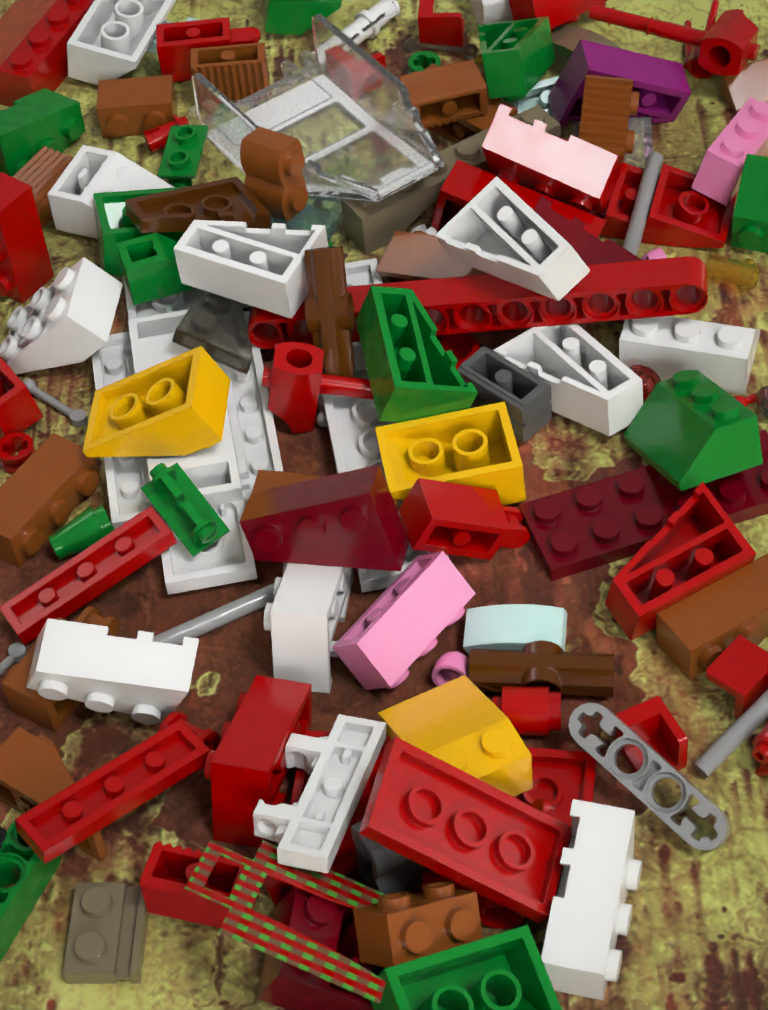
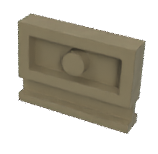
(106, 934)

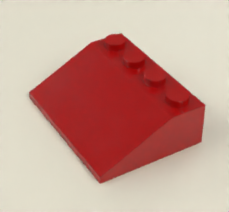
(35, 45)

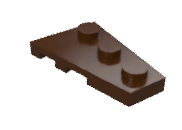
(213, 201)

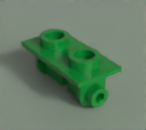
(183, 154)
(184, 508)

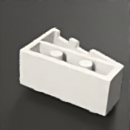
(111, 671)
(592, 900)

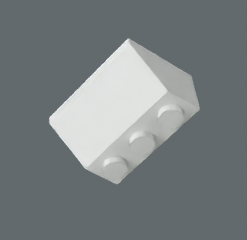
(113, 37)
(679, 344)

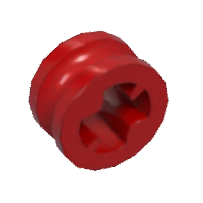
(10, 445)

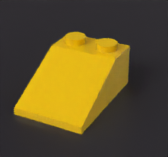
(160, 410)
(454, 447)
(465, 731)

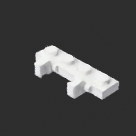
(339, 771)

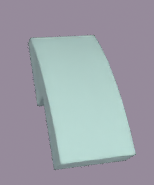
(513, 626)

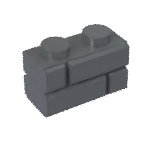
(502, 381)

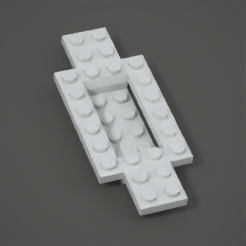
(213, 470)

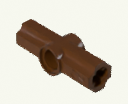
(330, 309)
(543, 666)

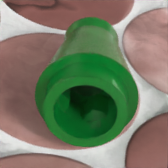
(81, 532)

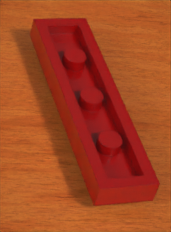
(88, 574)
(111, 791)

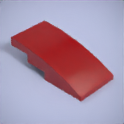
(676, 214)

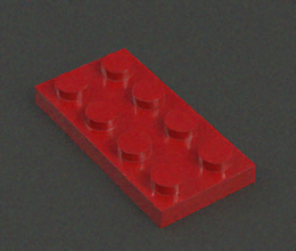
(465, 830)

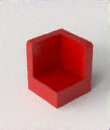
(439, 27)
(741, 672)
(658, 729)

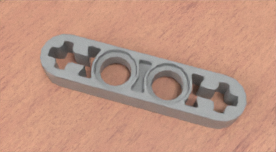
(646, 778)

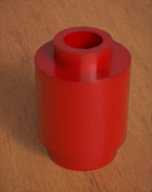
(531, 709)

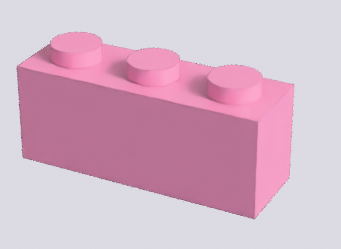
(725, 158)
(404, 621)

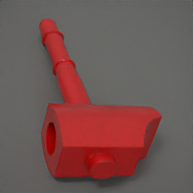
(722, 49)
(299, 380)

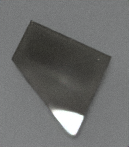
(219, 328)

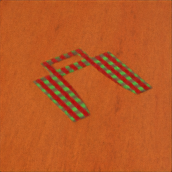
(276, 938)

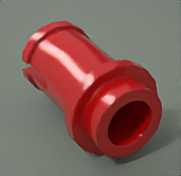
(157, 137)

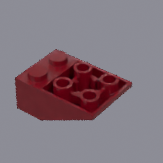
(329, 925)

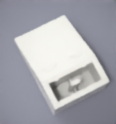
(89, 173)
(63, 320)

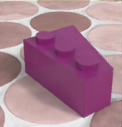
(659, 81)

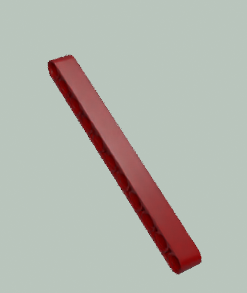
(493, 304)

